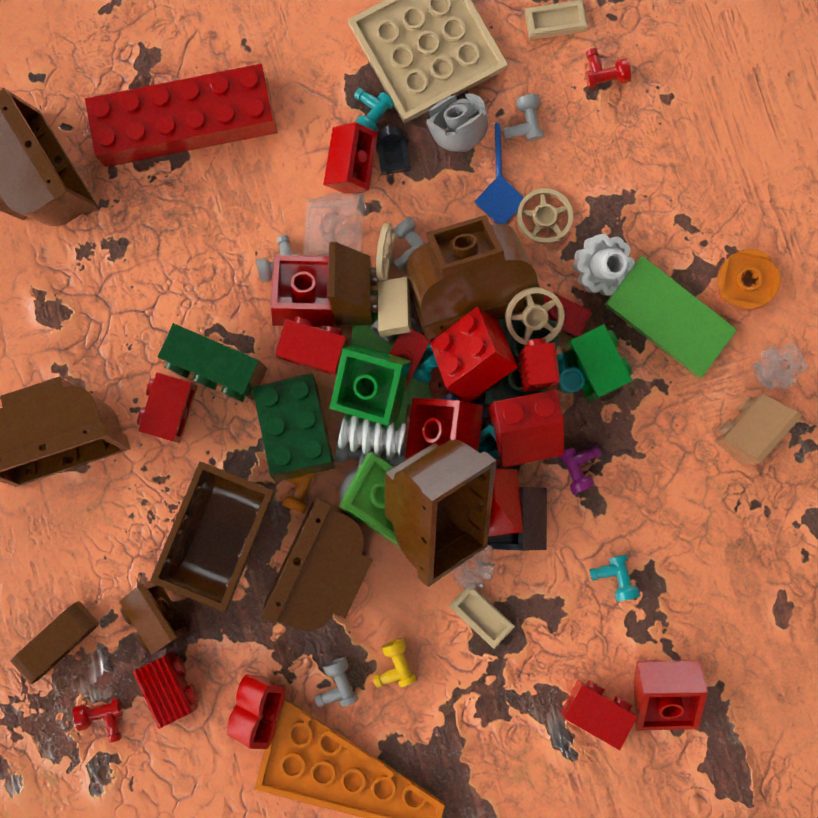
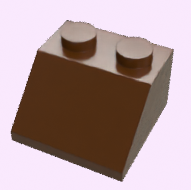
(351, 286)
(153, 616)

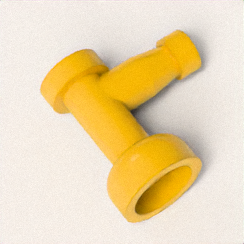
(402, 672)

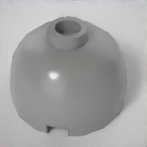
(458, 123)

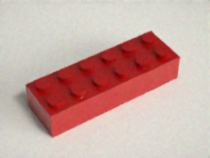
(181, 115)

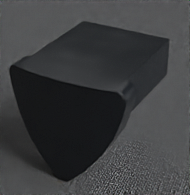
(393, 150)

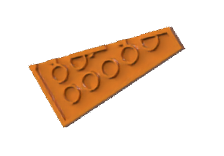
(331, 772)

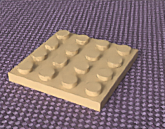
(426, 50)

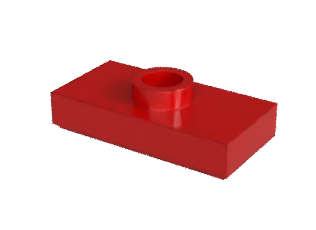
(574, 316)
(411, 347)

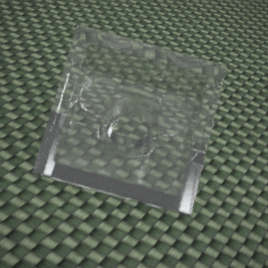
(334, 219)

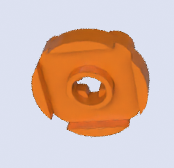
(761, 269)

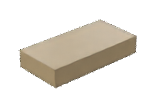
(556, 19)
(394, 307)
(482, 616)

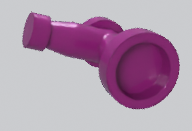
(573, 460)

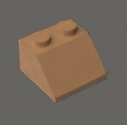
(756, 429)

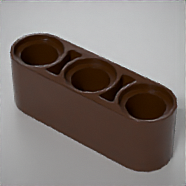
(54, 642)

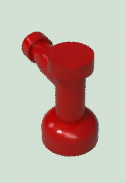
(597, 75)
(109, 712)

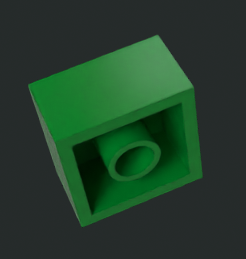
(599, 362)
(370, 384)

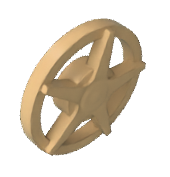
(545, 216)
(385, 251)
(534, 315)

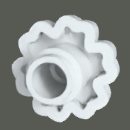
(602, 264)

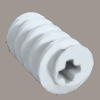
(371, 436)

